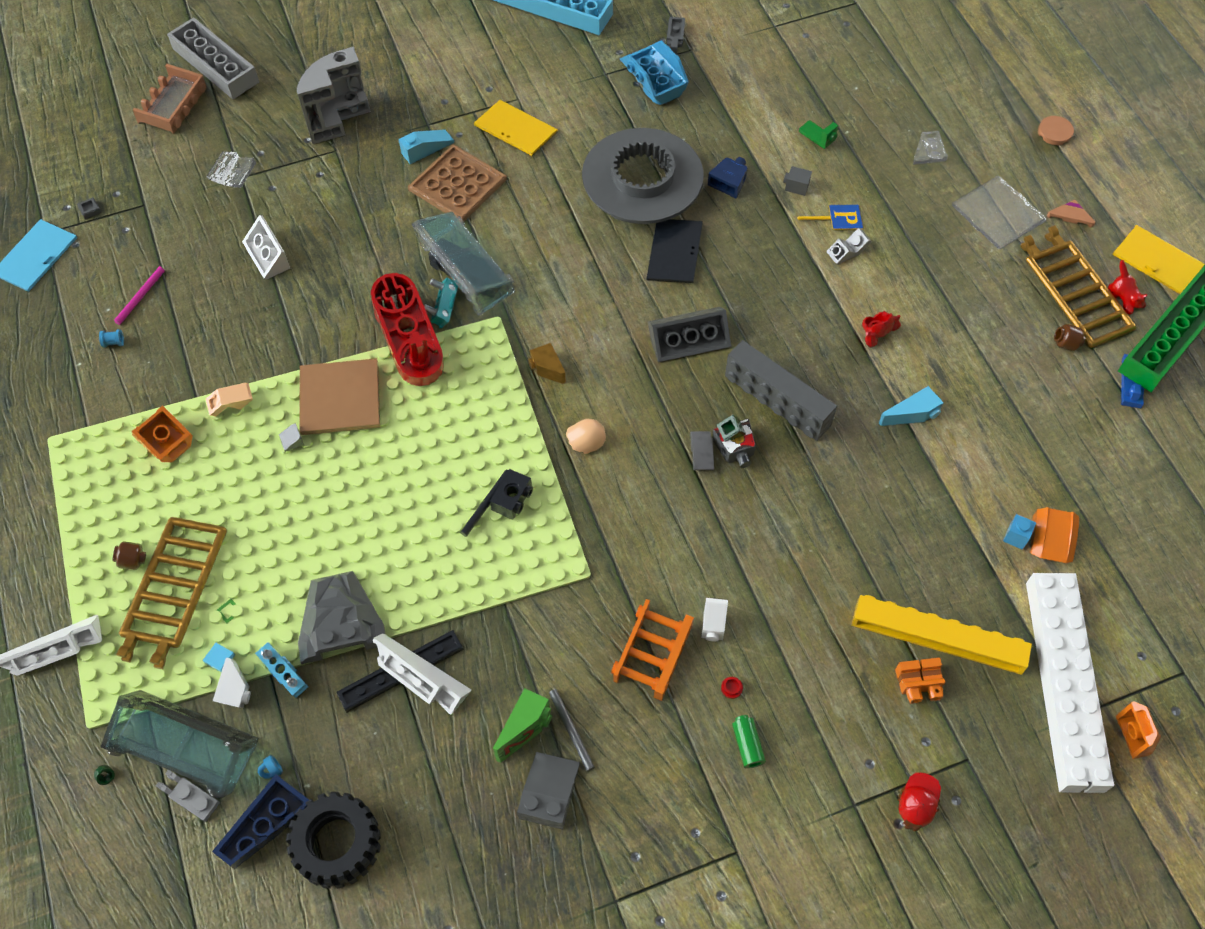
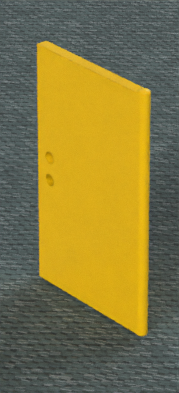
(515, 127)
(1158, 259)

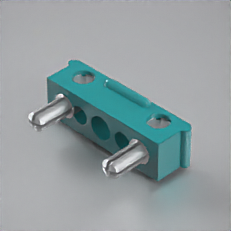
(444, 302)

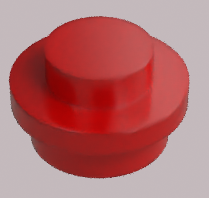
(731, 687)

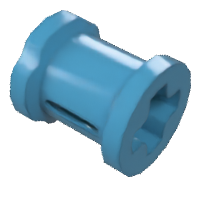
(111, 338)

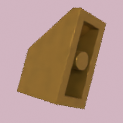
(547, 363)

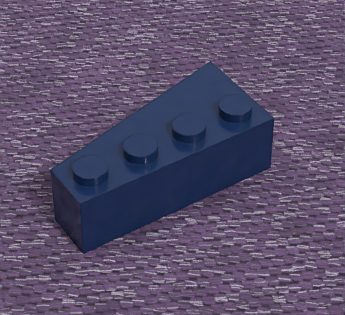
(261, 822)

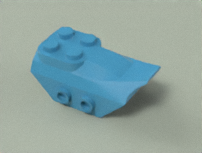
(658, 72)

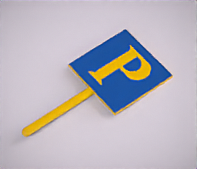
(841, 216)

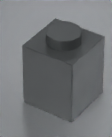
(797, 180)

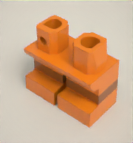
(921, 677)

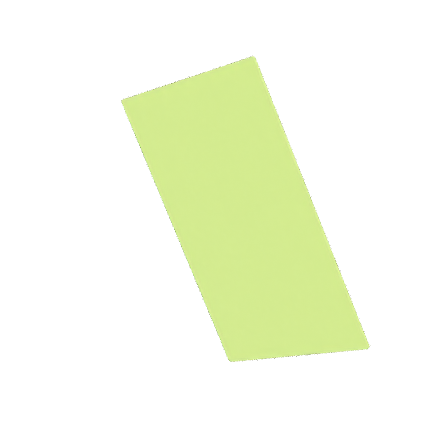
(339, 504)

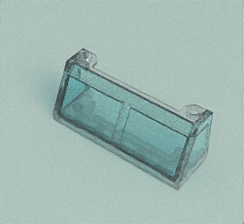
(464, 260)

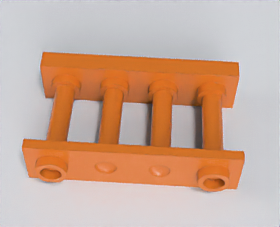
(666, 665)

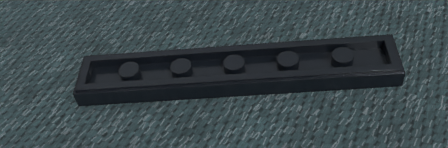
(382, 681)

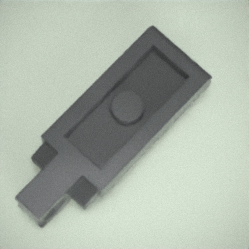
(675, 33)

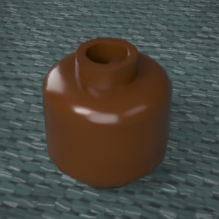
(1069, 337)
(129, 555)

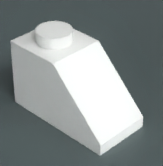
(714, 619)
(232, 686)

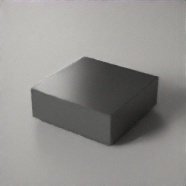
(89, 208)

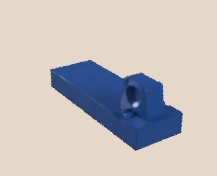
(1131, 392)

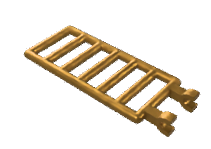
(1060, 245)
(165, 643)

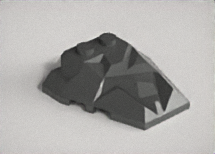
(337, 617)

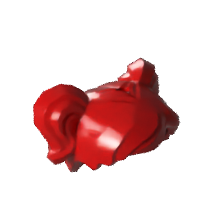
(879, 326)

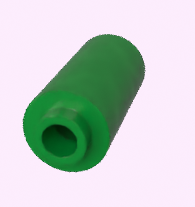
(748, 742)

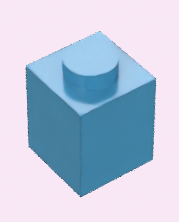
(1019, 531)

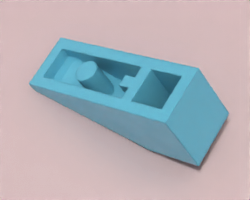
(423, 143)
(914, 409)

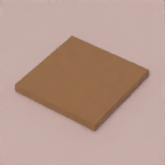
(457, 182)
(339, 396)

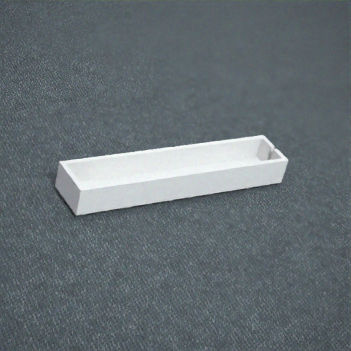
(1069, 684)

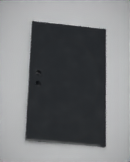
(672, 251)

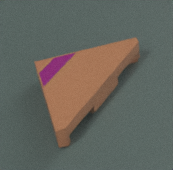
(1072, 213)

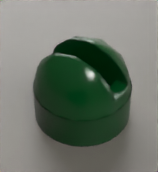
(100, 778)

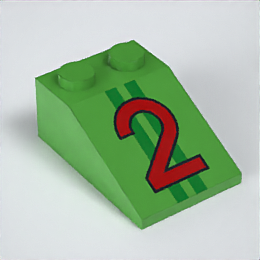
(524, 723)

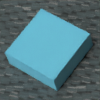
(217, 656)

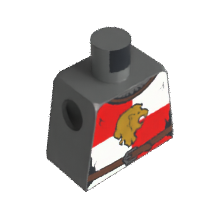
(736, 449)

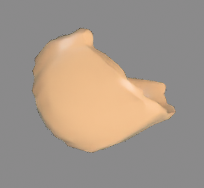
(586, 435)

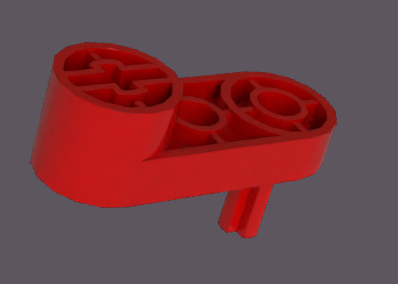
(418, 347)

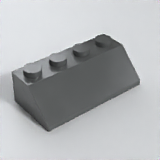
(689, 333)

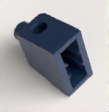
(728, 176)

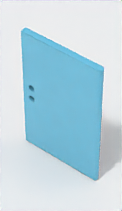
(35, 254)

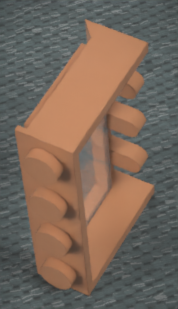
(172, 100)

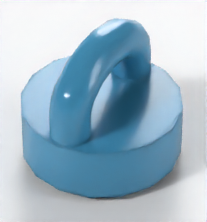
(272, 766)

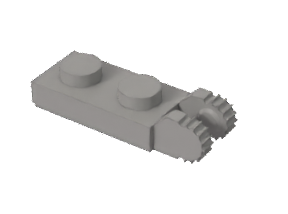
(190, 797)

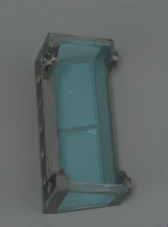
(179, 741)

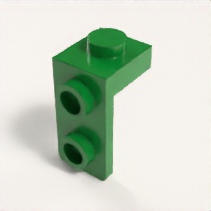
(820, 136)

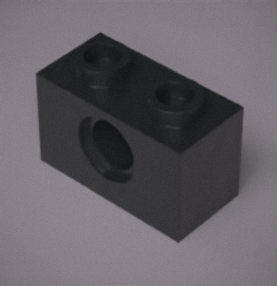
(511, 483)

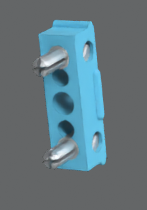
(295, 684)

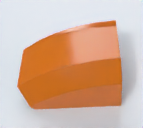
(163, 436)
(1054, 535)
(1138, 729)

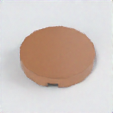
(1056, 130)

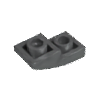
(702, 450)

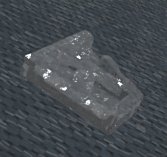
(930, 149)

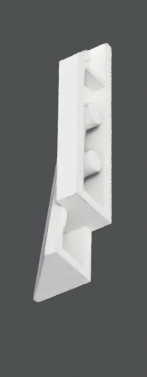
(52, 647)
(420, 675)

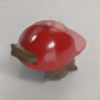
(919, 801)

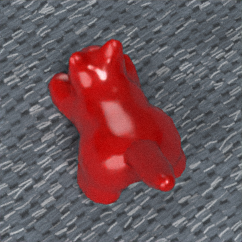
(1126, 288)

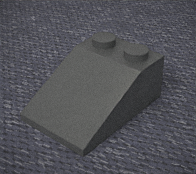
(548, 790)

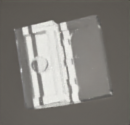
(231, 169)

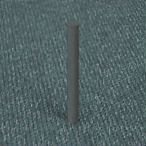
(583, 754)

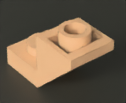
(232, 396)

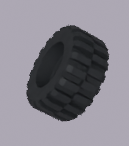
(313, 819)

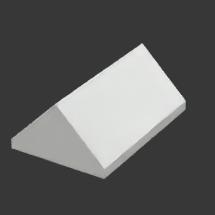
(265, 249)

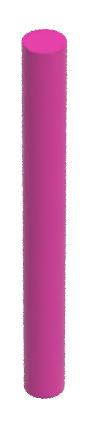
(139, 295)

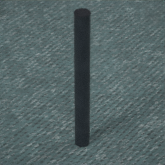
(482, 508)

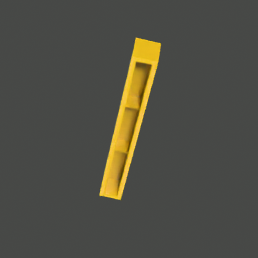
(942, 634)

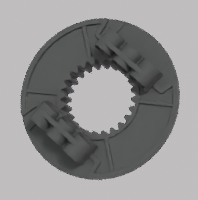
(643, 203)

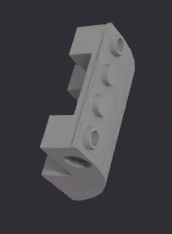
(331, 93)

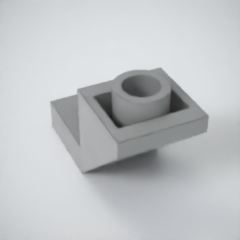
(853, 246)

